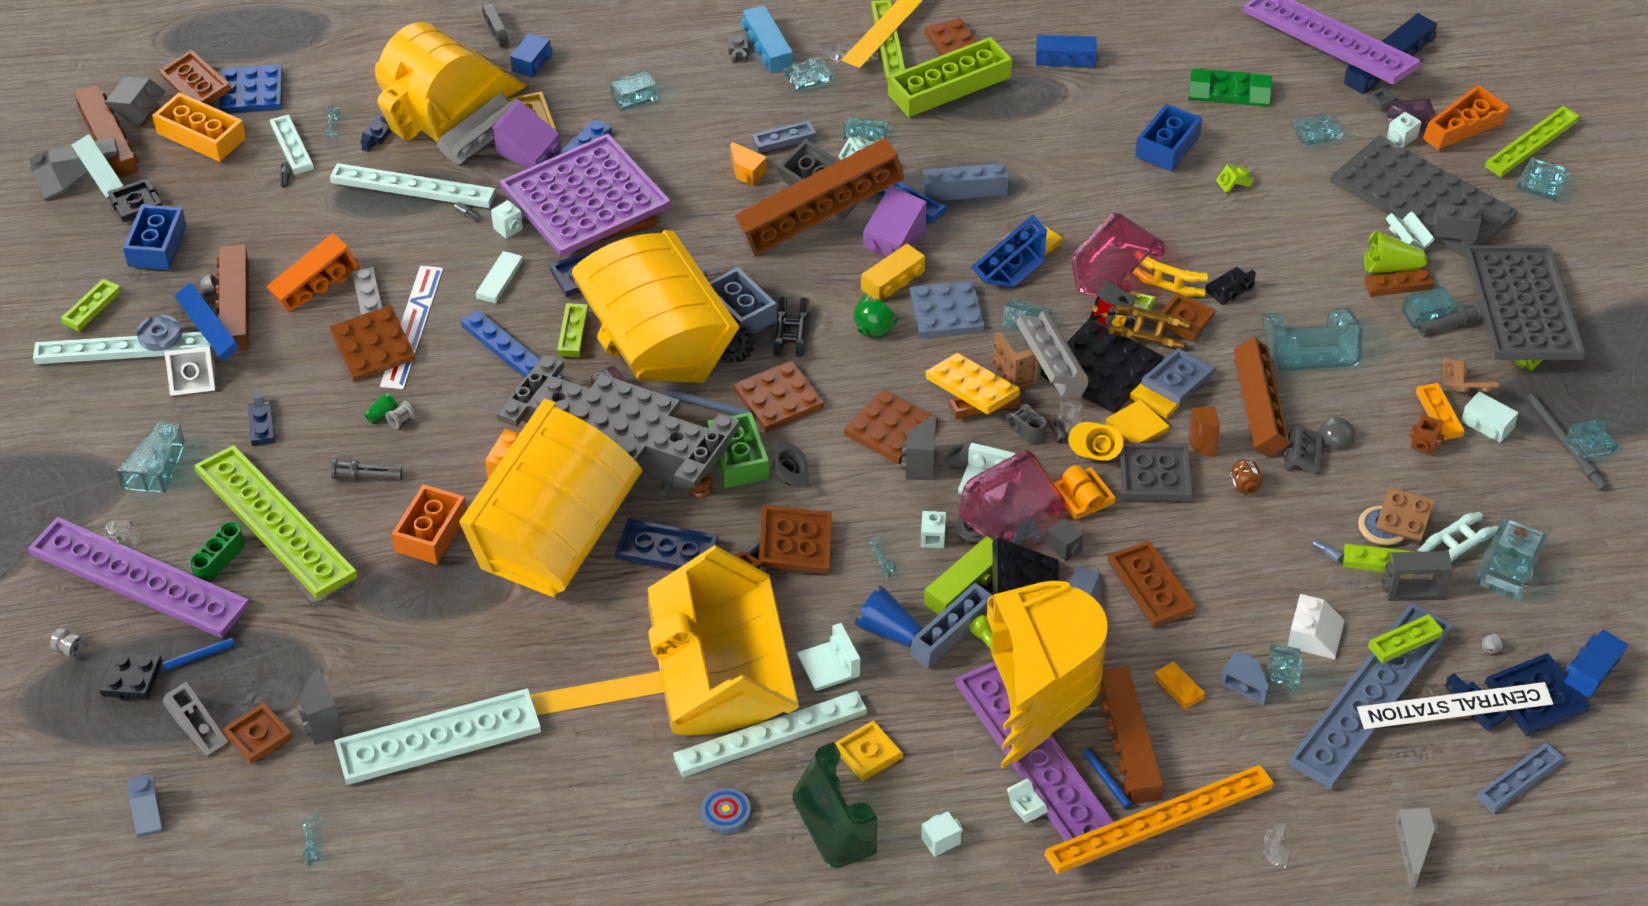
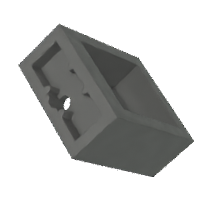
(1424, 562)

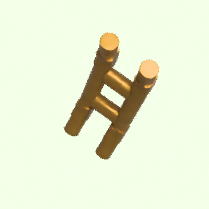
(1157, 337)

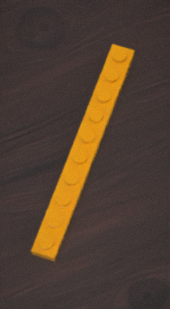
(1158, 819)

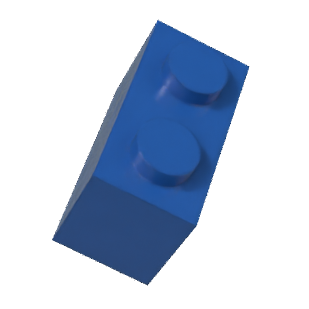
(531, 55)

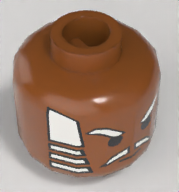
(1246, 476)

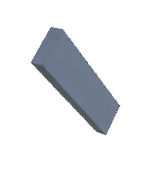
(1520, 777)

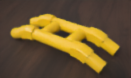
(1180, 276)

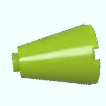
(1392, 255)

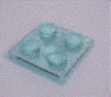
(1544, 179)

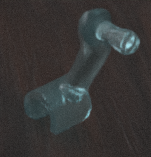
(332, 114)
(887, 565)
(310, 851)

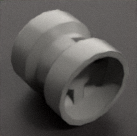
(65, 642)

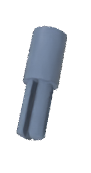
(1328, 551)

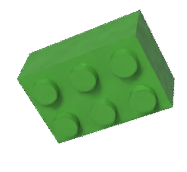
(745, 457)

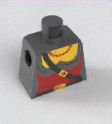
(1105, 303)

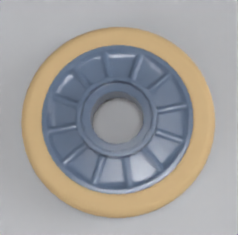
(1367, 526)

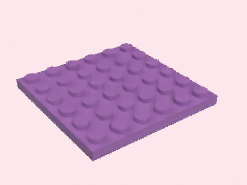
(585, 194)

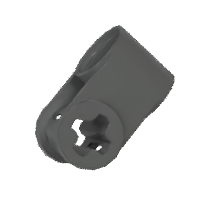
(1028, 424)

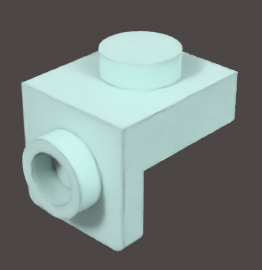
(1026, 801)

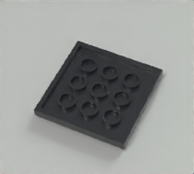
(1111, 364)

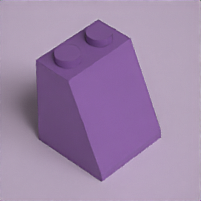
(525, 137)
(896, 222)

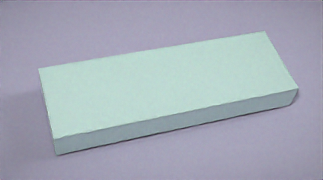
(96, 164)
(499, 277)

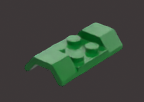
(1230, 87)

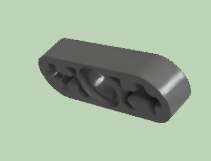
(495, 24)

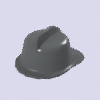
(790, 465)

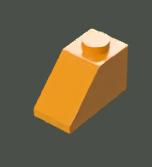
(747, 164)

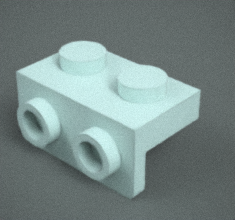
(1411, 230)

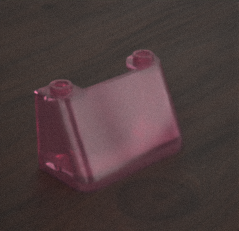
(1113, 254)
(1008, 495)

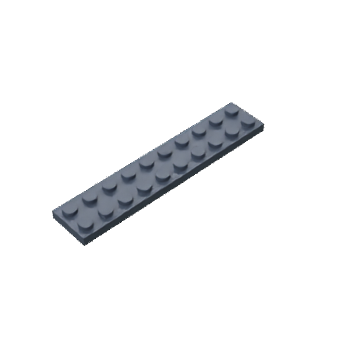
(1340, 732)

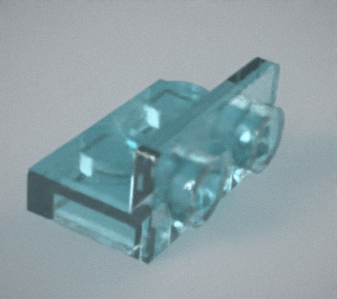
(865, 128)
(1016, 308)
(1590, 439)
(1284, 666)

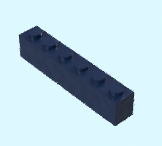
(1408, 38)

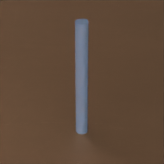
(707, 403)

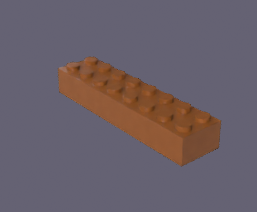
(820, 196)

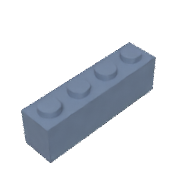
(965, 182)
(949, 626)

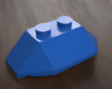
(1014, 256)

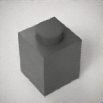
(1064, 539)

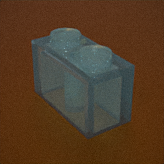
(633, 90)
(1427, 305)

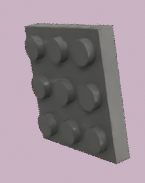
(1155, 471)

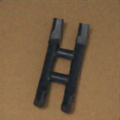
(783, 322)

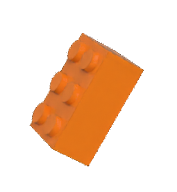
(429, 524)

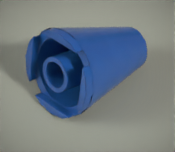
(887, 618)

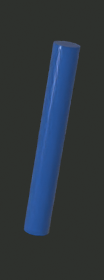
(198, 654)
(1107, 779)

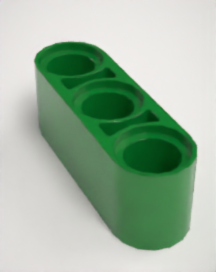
(217, 551)

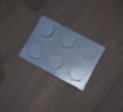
(1178, 376)

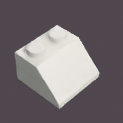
(190, 370)
(1316, 627)

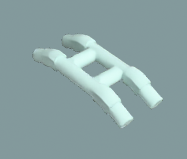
(1463, 526)

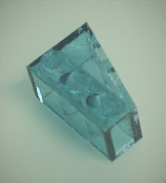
(153, 460)

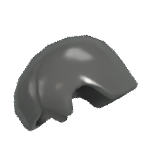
(1337, 433)

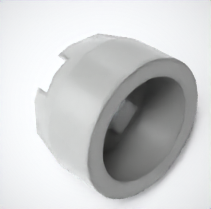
(209, 283)
(1492, 644)

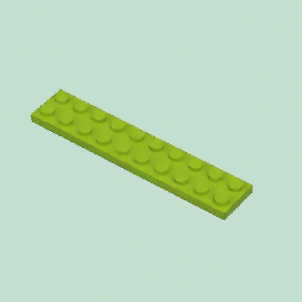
(276, 522)

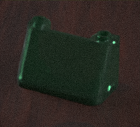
(839, 830)

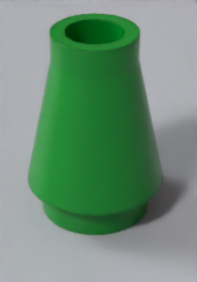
(380, 407)

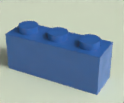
(1066, 51)
(1595, 662)

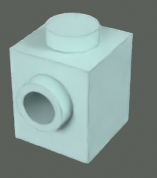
(1404, 129)
(506, 219)
(933, 529)
(941, 833)

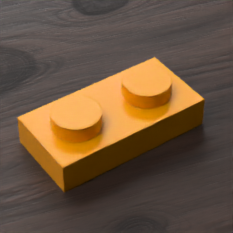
(1179, 685)

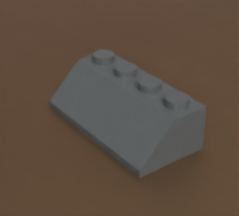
(804, 162)

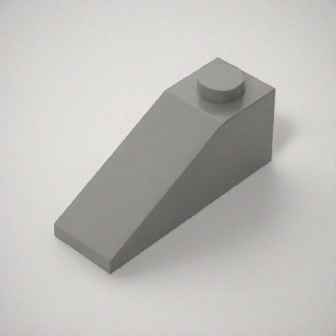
(194, 719)
(1415, 834)

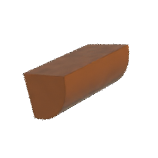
(1204, 430)

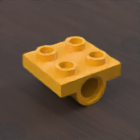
(1084, 491)

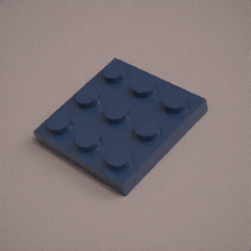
(1566, 700)

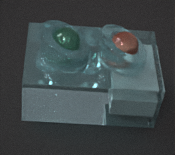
(1511, 559)

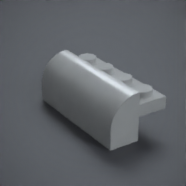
(474, 131)
(1054, 354)

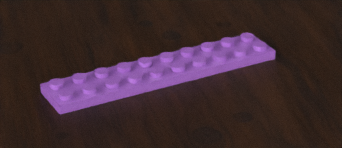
(1334, 38)
(139, 577)
(1054, 778)

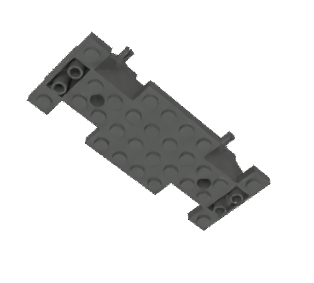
(631, 417)

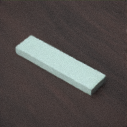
(291, 144)

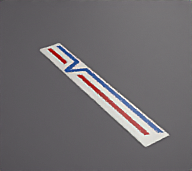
(414, 321)

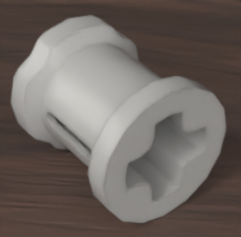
(395, 418)

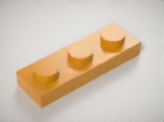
(1438, 407)

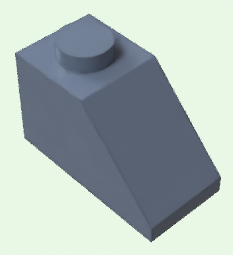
(1245, 677)
(145, 805)

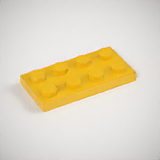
(972, 383)

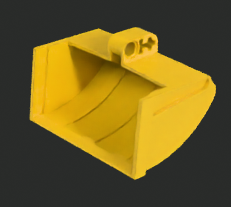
(656, 308)
(548, 501)
(719, 645)

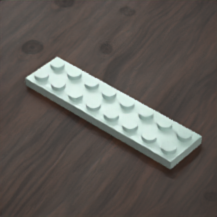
(437, 736)

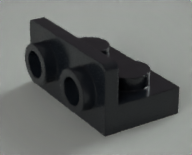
(1231, 285)

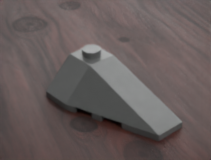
(62, 166)

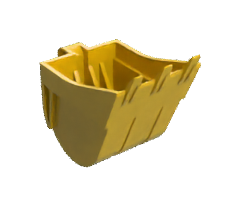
(435, 81)
(1049, 658)

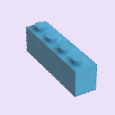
(766, 38)

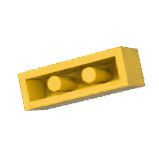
(893, 272)

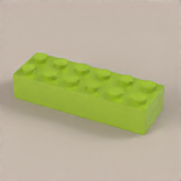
(949, 77)

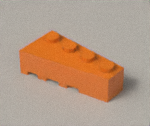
(1465, 118)
(313, 273)

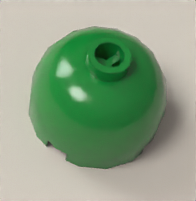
(873, 317)

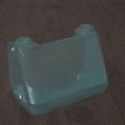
(1317, 346)

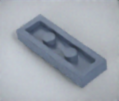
(783, 136)

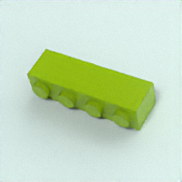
(972, 568)

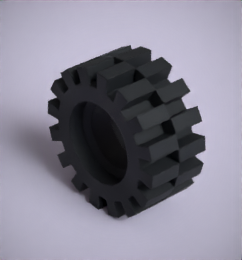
(745, 348)

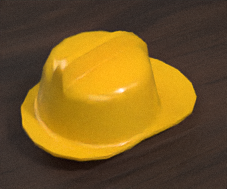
(1095, 441)

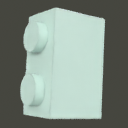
(1489, 417)

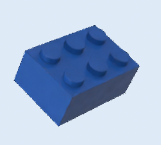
(1168, 137)
(155, 237)

